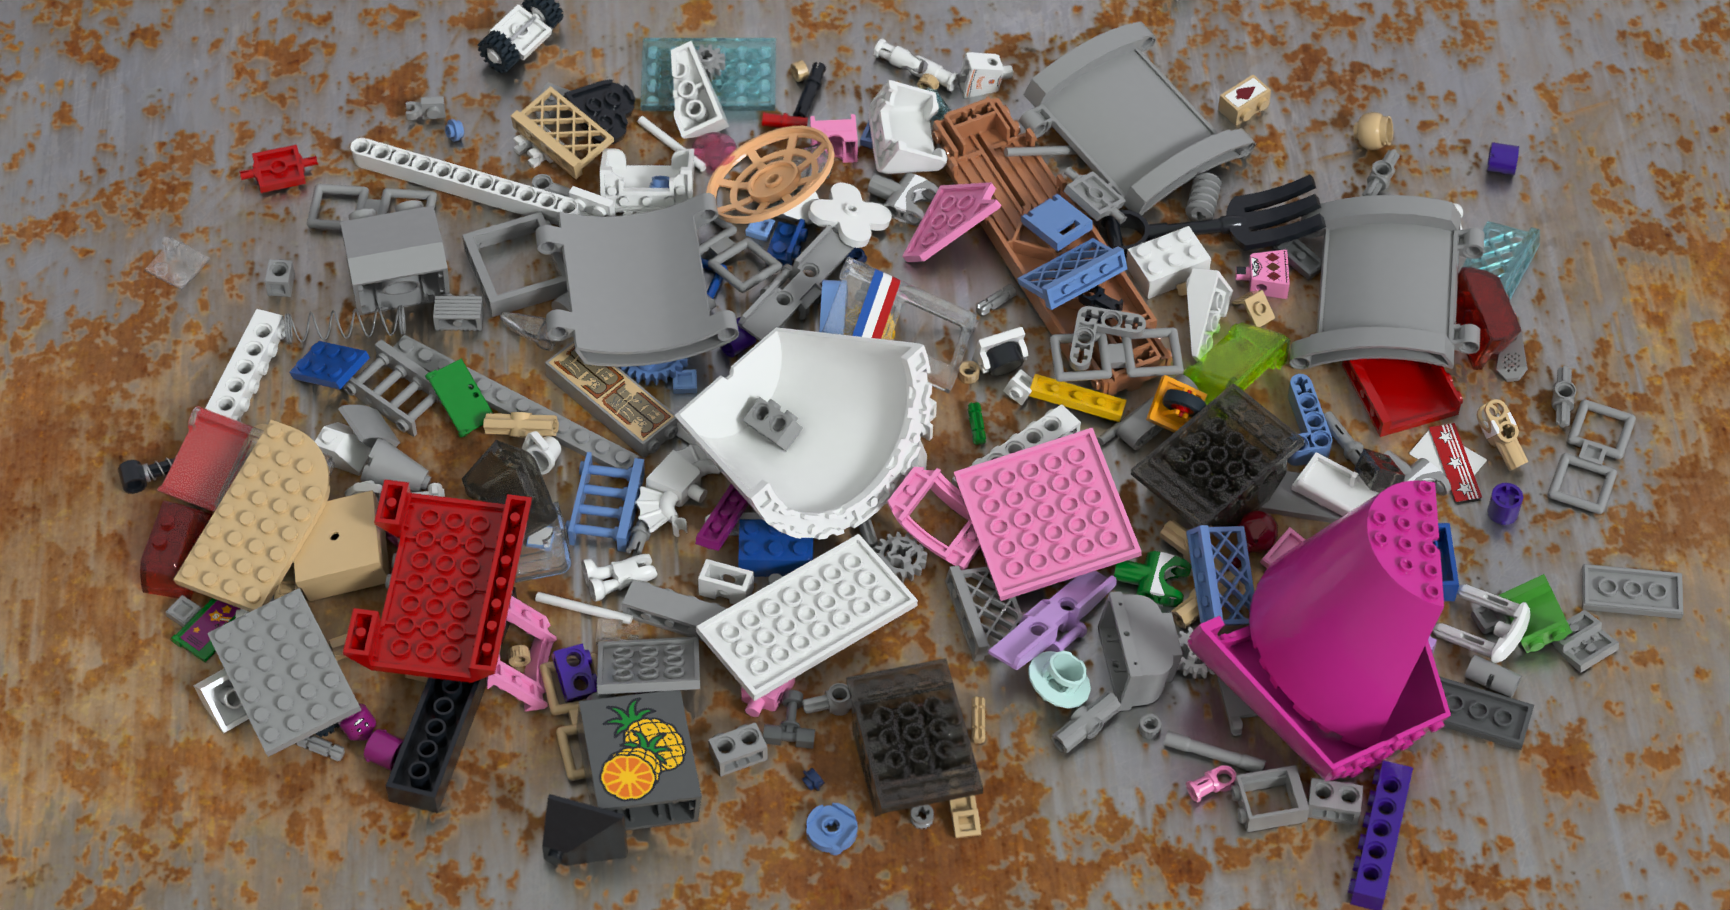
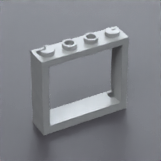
(520, 297)

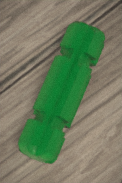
(976, 423)

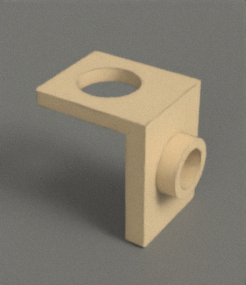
(1257, 307)

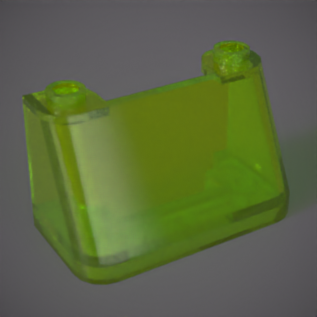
(1239, 359)

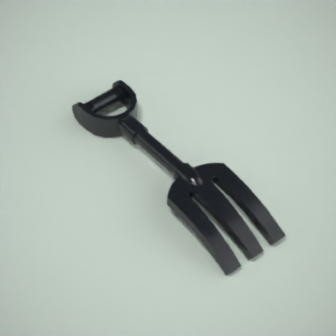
(1239, 220)

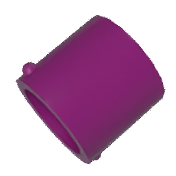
(382, 748)

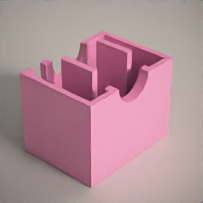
(841, 135)

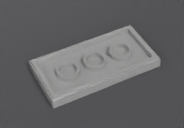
(1632, 591)

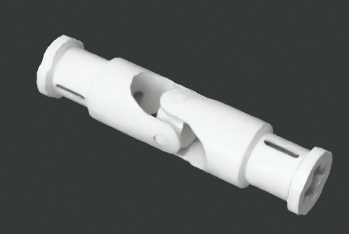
(902, 58)

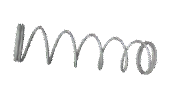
(288, 324)

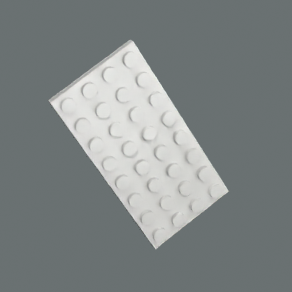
(806, 617)

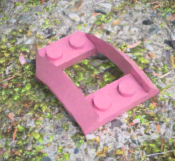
(908, 497)
(526, 686)

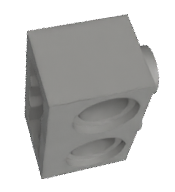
(772, 424)
(740, 754)
(1333, 807)

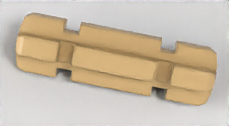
(978, 720)

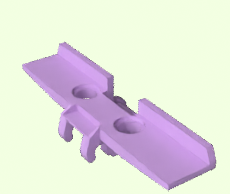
(1040, 625)

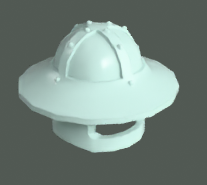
(1060, 678)

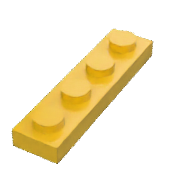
(1077, 398)

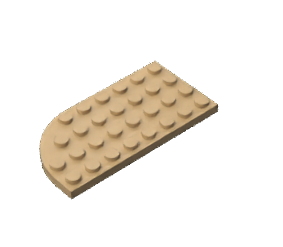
(260, 521)

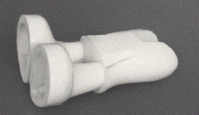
(622, 572)

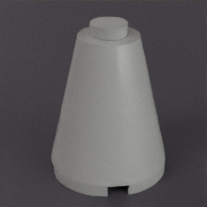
(392, 464)

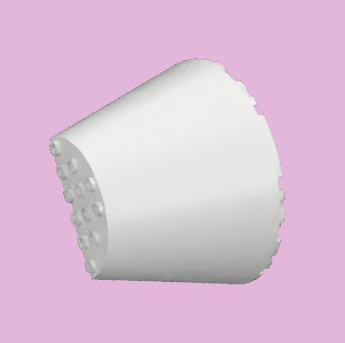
(859, 419)

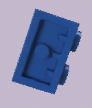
(787, 241)

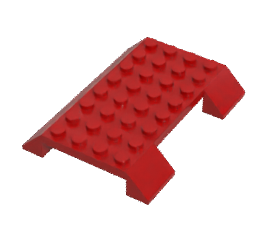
(445, 586)

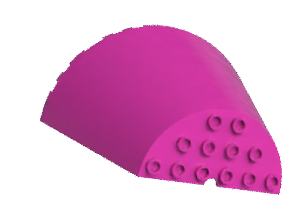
(1353, 611)
(1236, 662)

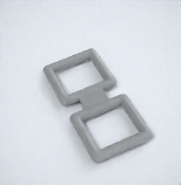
(381, 206)
(723, 248)
(1117, 356)
(1591, 456)

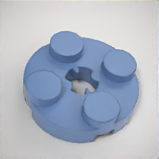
(835, 841)

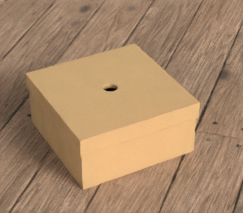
(343, 549)

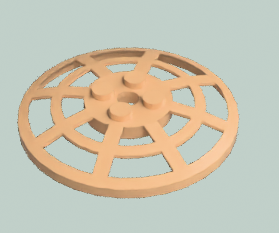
(775, 179)

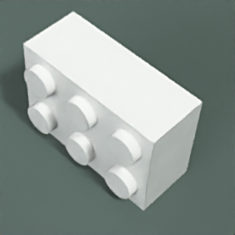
(1166, 261)

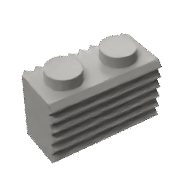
(458, 312)

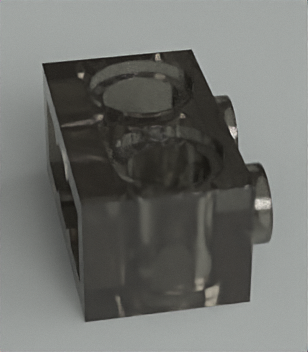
(1378, 470)

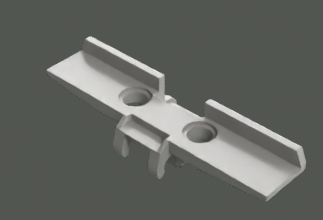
(778, 305)

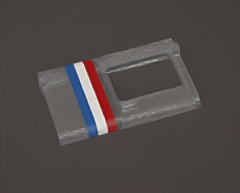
(870, 306)

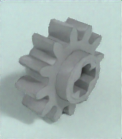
(711, 60)

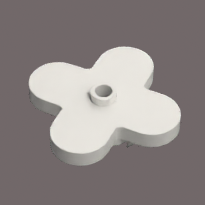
(849, 215)

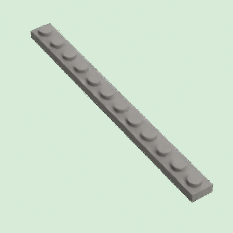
(507, 401)

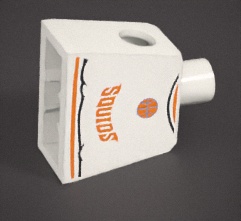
(982, 74)

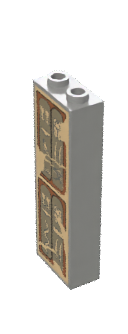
(614, 400)

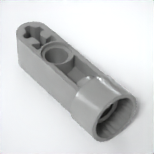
(1137, 430)

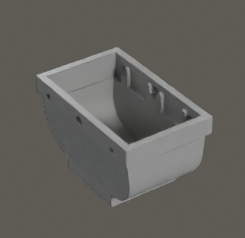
(1141, 646)

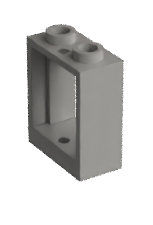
(1266, 779)

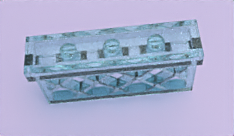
(1522, 254)

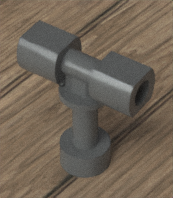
(790, 729)

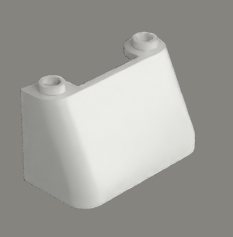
(902, 130)
(630, 183)

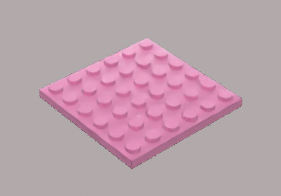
(1047, 514)

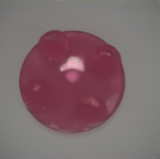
(714, 149)

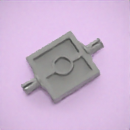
(1094, 195)

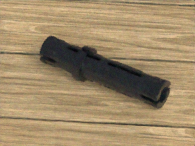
(812, 85)

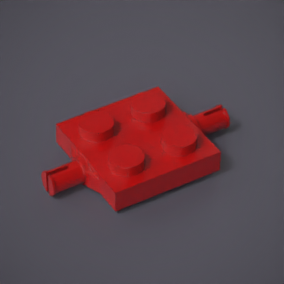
(278, 168)

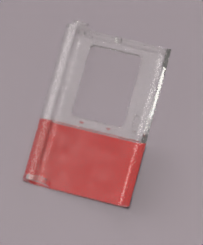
(211, 458)

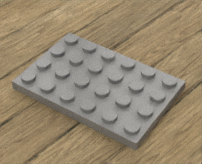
(284, 672)

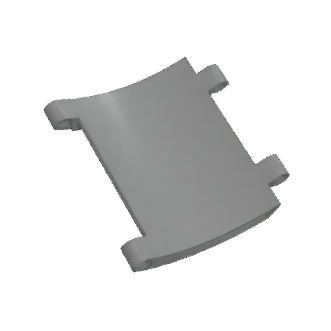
(1127, 118)
(1390, 282)
(636, 286)

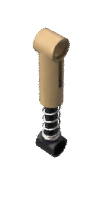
(136, 475)

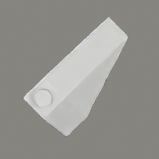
(695, 100)
(1207, 302)

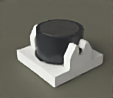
(1004, 353)

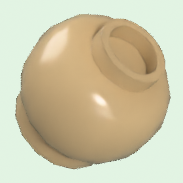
(1373, 130)

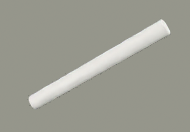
(666, 139)
(582, 607)

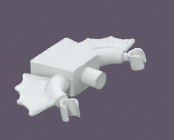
(673, 485)

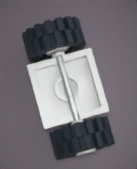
(519, 33)

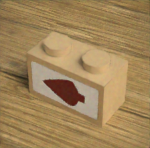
(1244, 100)

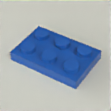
(329, 364)

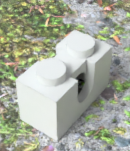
(712, 583)

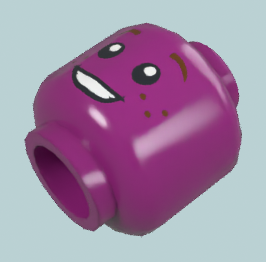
(359, 725)

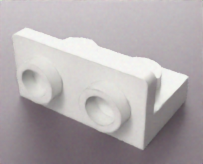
(592, 204)

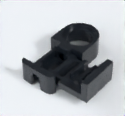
(1100, 300)

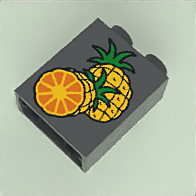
(639, 758)

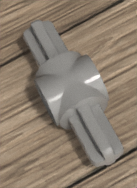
(1381, 173)
(1563, 396)
(829, 701)

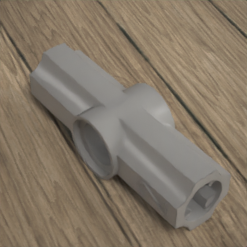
(1086, 722)

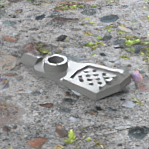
(1512, 361)

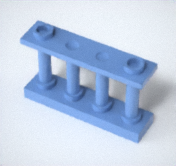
(625, 514)

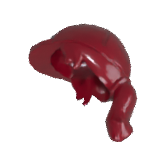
(1260, 532)

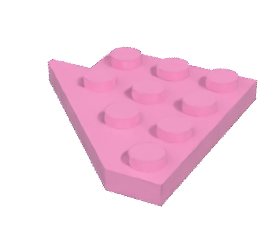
(949, 216)

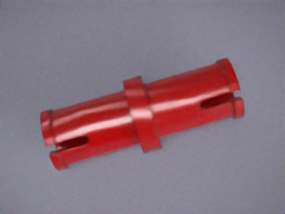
(782, 121)

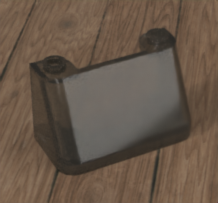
(512, 472)

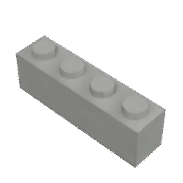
(667, 608)

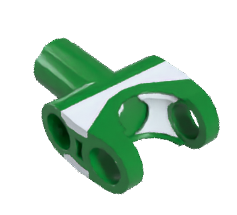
(1152, 577)

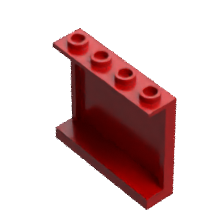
(1403, 392)

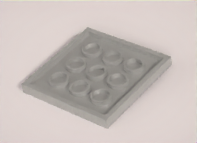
(648, 665)

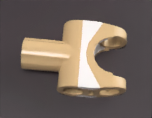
(1508, 444)

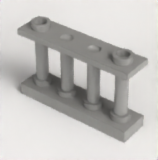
(402, 368)

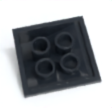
(582, 833)

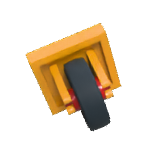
(1175, 404)

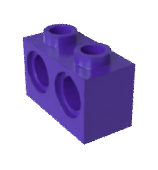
(568, 674)

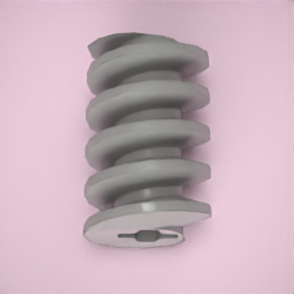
(1203, 197)

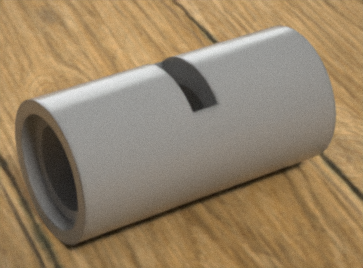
(1493, 676)

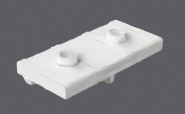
(1332, 485)

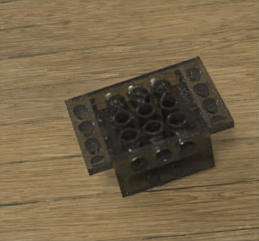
(1221, 461)
(912, 737)

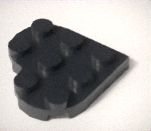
(606, 105)

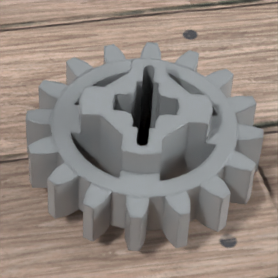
(901, 555)

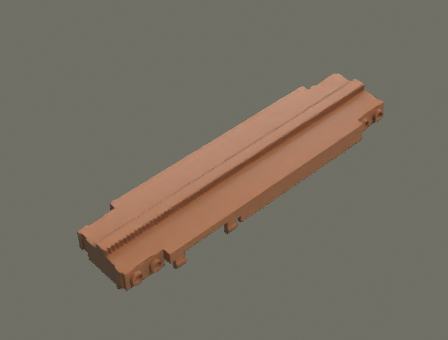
(974, 149)

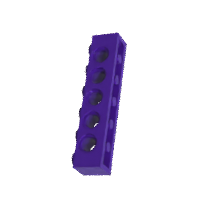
(1372, 893)

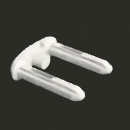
(1510, 634)

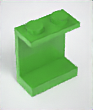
(1546, 616)

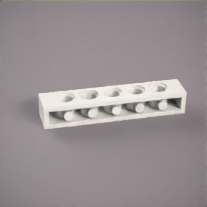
(247, 365)
(1053, 425)

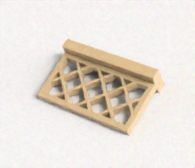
(545, 140)

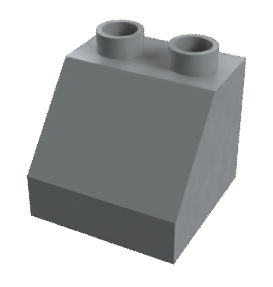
(395, 257)

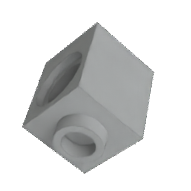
(280, 277)

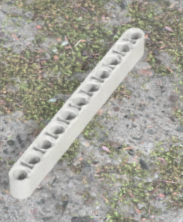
(460, 180)

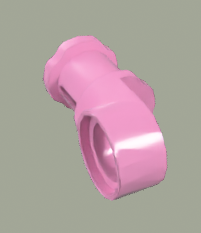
(1210, 783)

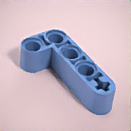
(1309, 420)

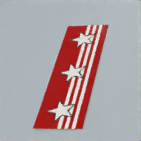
(1455, 462)

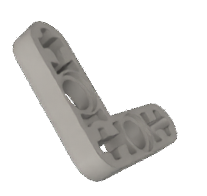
(1091, 327)

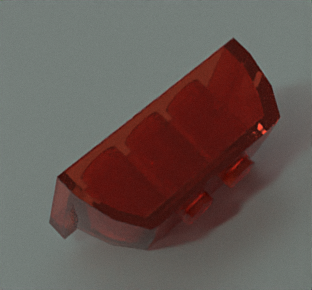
(1486, 305)
(168, 547)

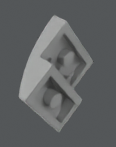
(368, 424)
(1587, 643)

